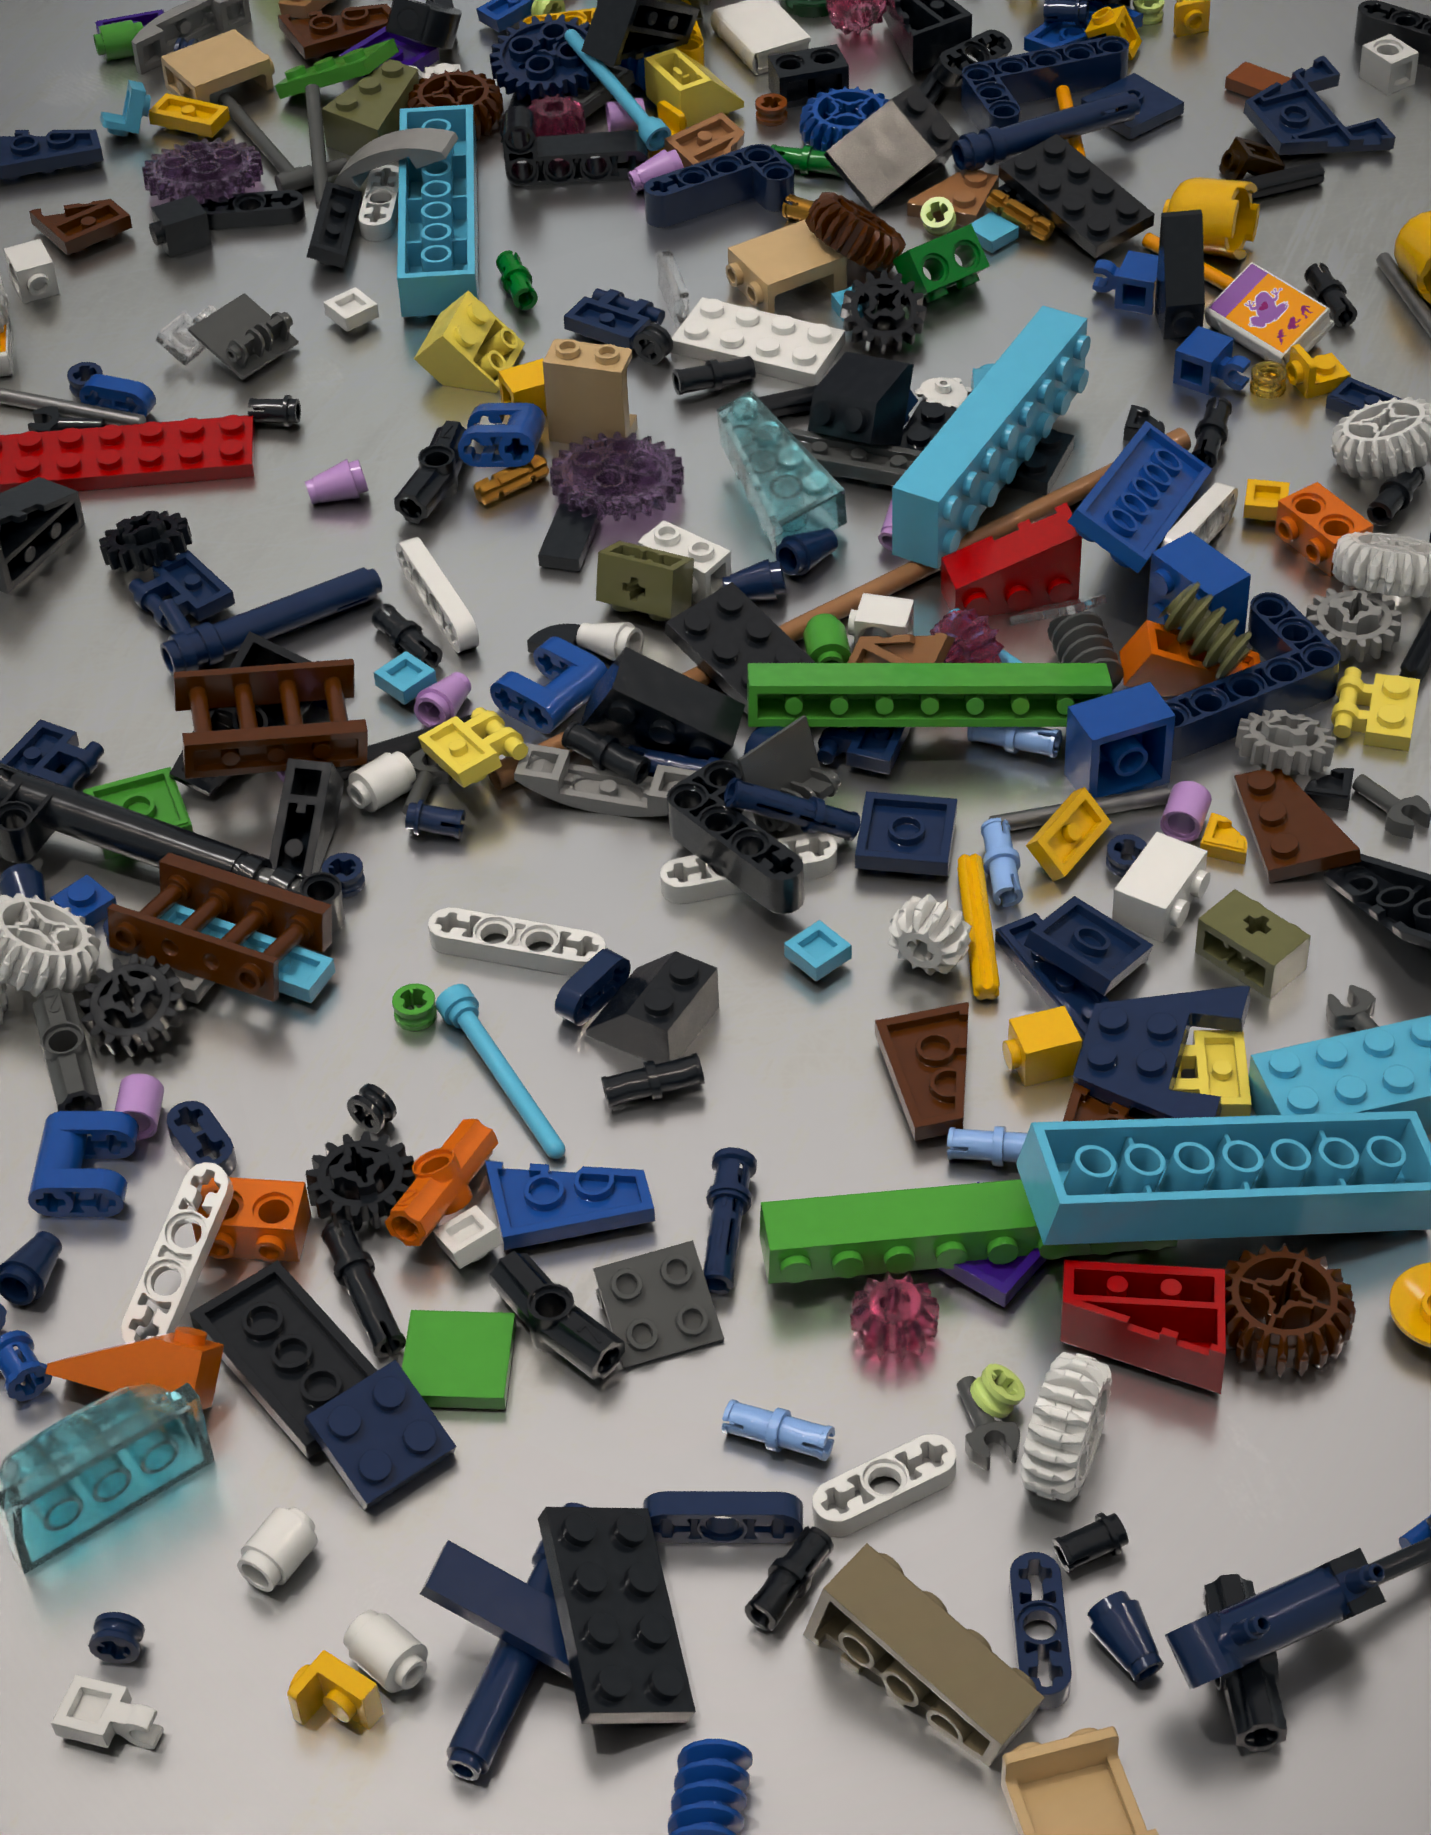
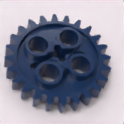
(540, 60)

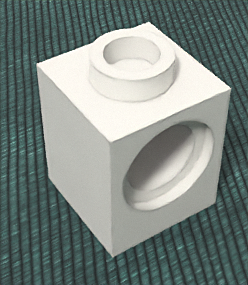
(1388, 64)
(31, 271)
(881, 617)

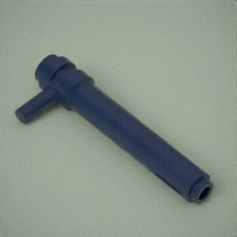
(995, 143)
(212, 642)
(496, 1694)

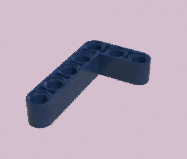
(997, 86)
(1297, 674)

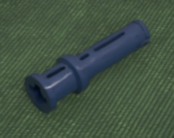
(728, 1201)

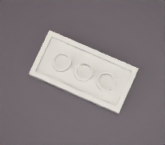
(776, 343)

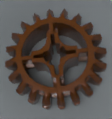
(462, 89)
(854, 232)
(1286, 1310)

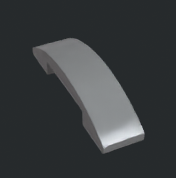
(186, 21)
(419, 144)
(586, 787)

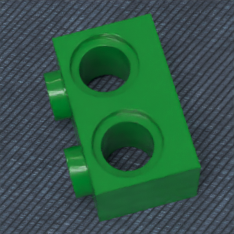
(940, 261)

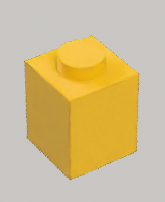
(524, 384)
(1042, 1046)

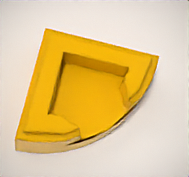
(1223, 840)

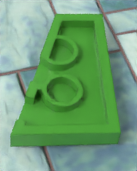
(332, 71)

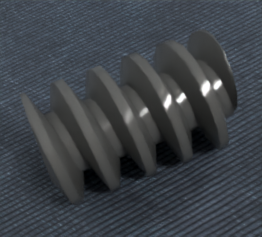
(1084, 640)

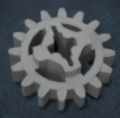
(1356, 622)
(1285, 742)

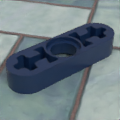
(754, 1516)
(1050, 1609)

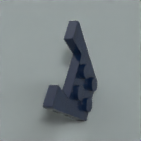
(1301, 123)
(1138, 1046)

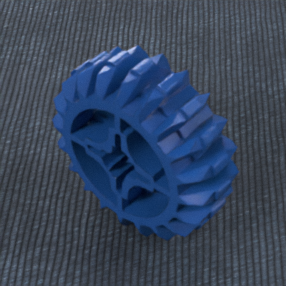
(836, 114)

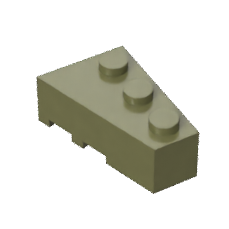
(369, 107)

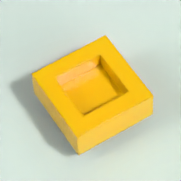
(1263, 498)

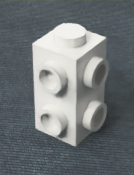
(710, 559)

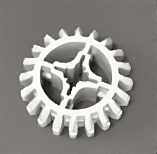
(1383, 438)
(1384, 564)
(45, 946)
(1066, 1426)

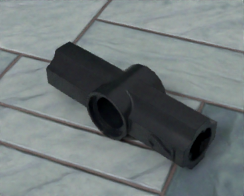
(1252, 1689)

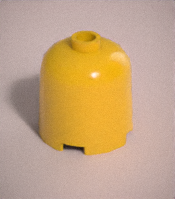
(1226, 213)
(1414, 253)

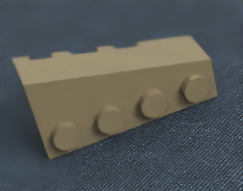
(923, 1655)

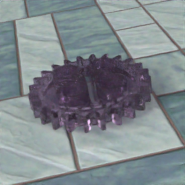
(203, 170)
(617, 476)

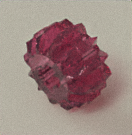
(855, 14)
(557, 116)
(973, 637)
(894, 1316)

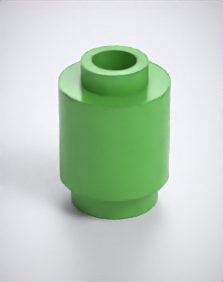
(116, 39)
(826, 639)

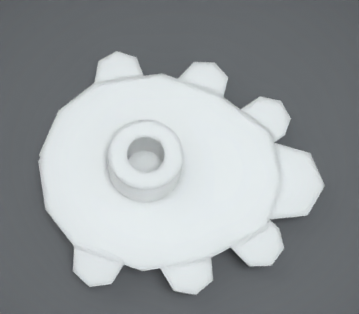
(944, 391)

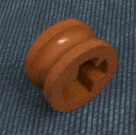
(771, 109)

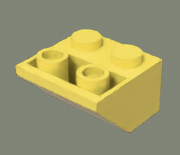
(687, 86)
(469, 346)

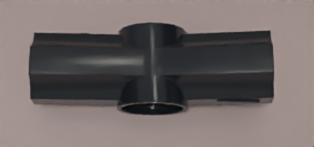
(435, 476)
(553, 1318)

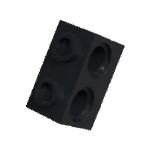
(806, 72)

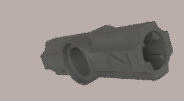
(66, 1052)

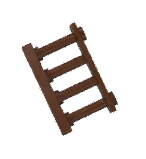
(268, 748)
(229, 897)

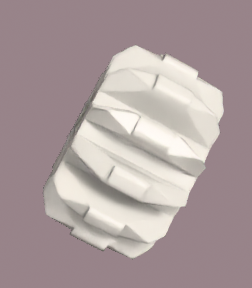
(929, 934)

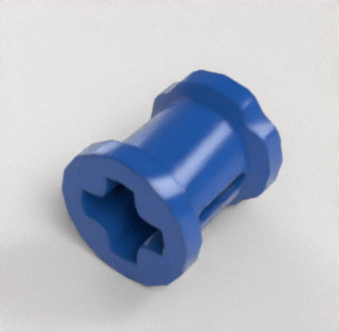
(21, 1366)

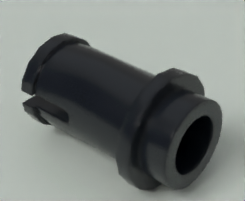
(275, 410)
(1091, 1542)

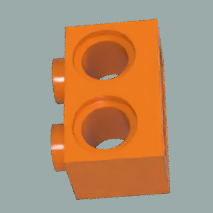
(1315, 521)
(262, 1221)

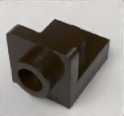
(1249, 157)

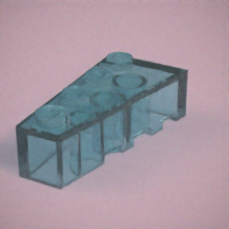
(778, 473)

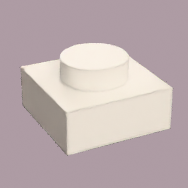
(351, 309)
(468, 1237)

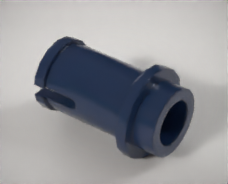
(1066, 11)
(434, 819)

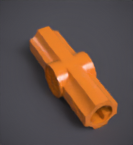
(441, 1182)

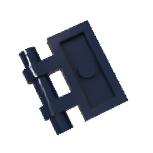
(612, 317)
(189, 583)
(47, 748)
(865, 749)

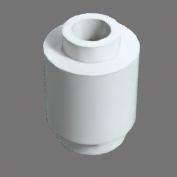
(381, 781)
(277, 1548)
(386, 1651)

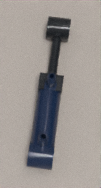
(1288, 1612)

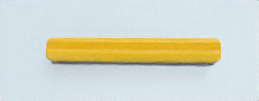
(977, 914)

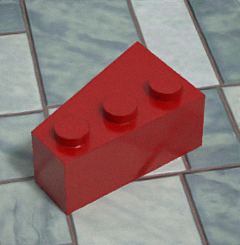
(1018, 570)
(1149, 1317)

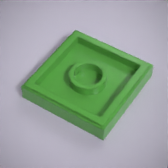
(147, 794)
(460, 1357)

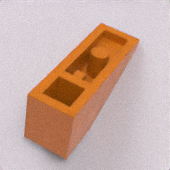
(1160, 659)
(159, 1360)

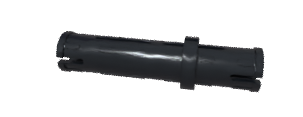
(355, 1271)

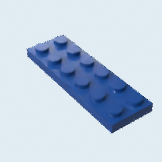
(1140, 497)

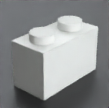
(1160, 887)

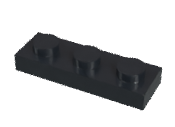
(334, 225)

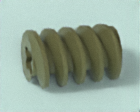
(1207, 631)

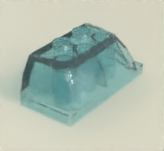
(99, 1467)

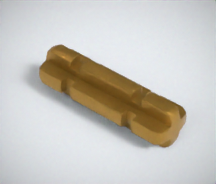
(1020, 214)
(510, 480)

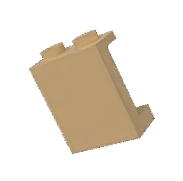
(216, 65)
(783, 262)
(587, 391)
(1071, 1787)

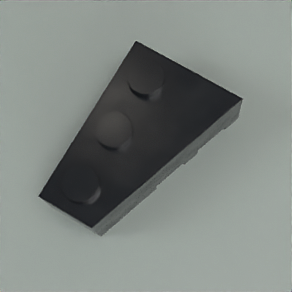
(637, 26)

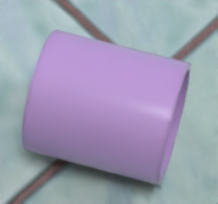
(618, 118)
(1186, 811)
(141, 1099)

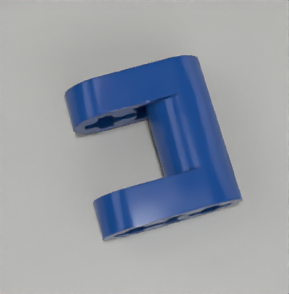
(516, 439)
(547, 707)
(60, 1161)

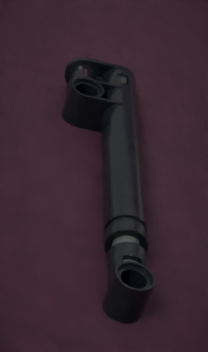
(38, 807)

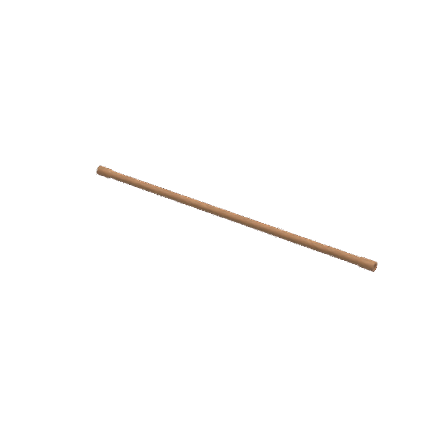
(893, 580)

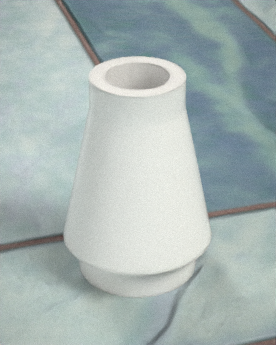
(610, 638)

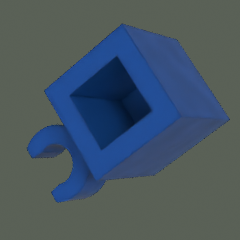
(1132, 282)
(1207, 360)

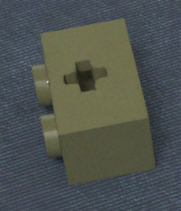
(644, 580)
(1252, 943)

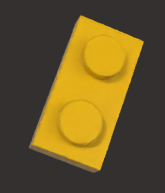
(189, 115)
(1068, 834)

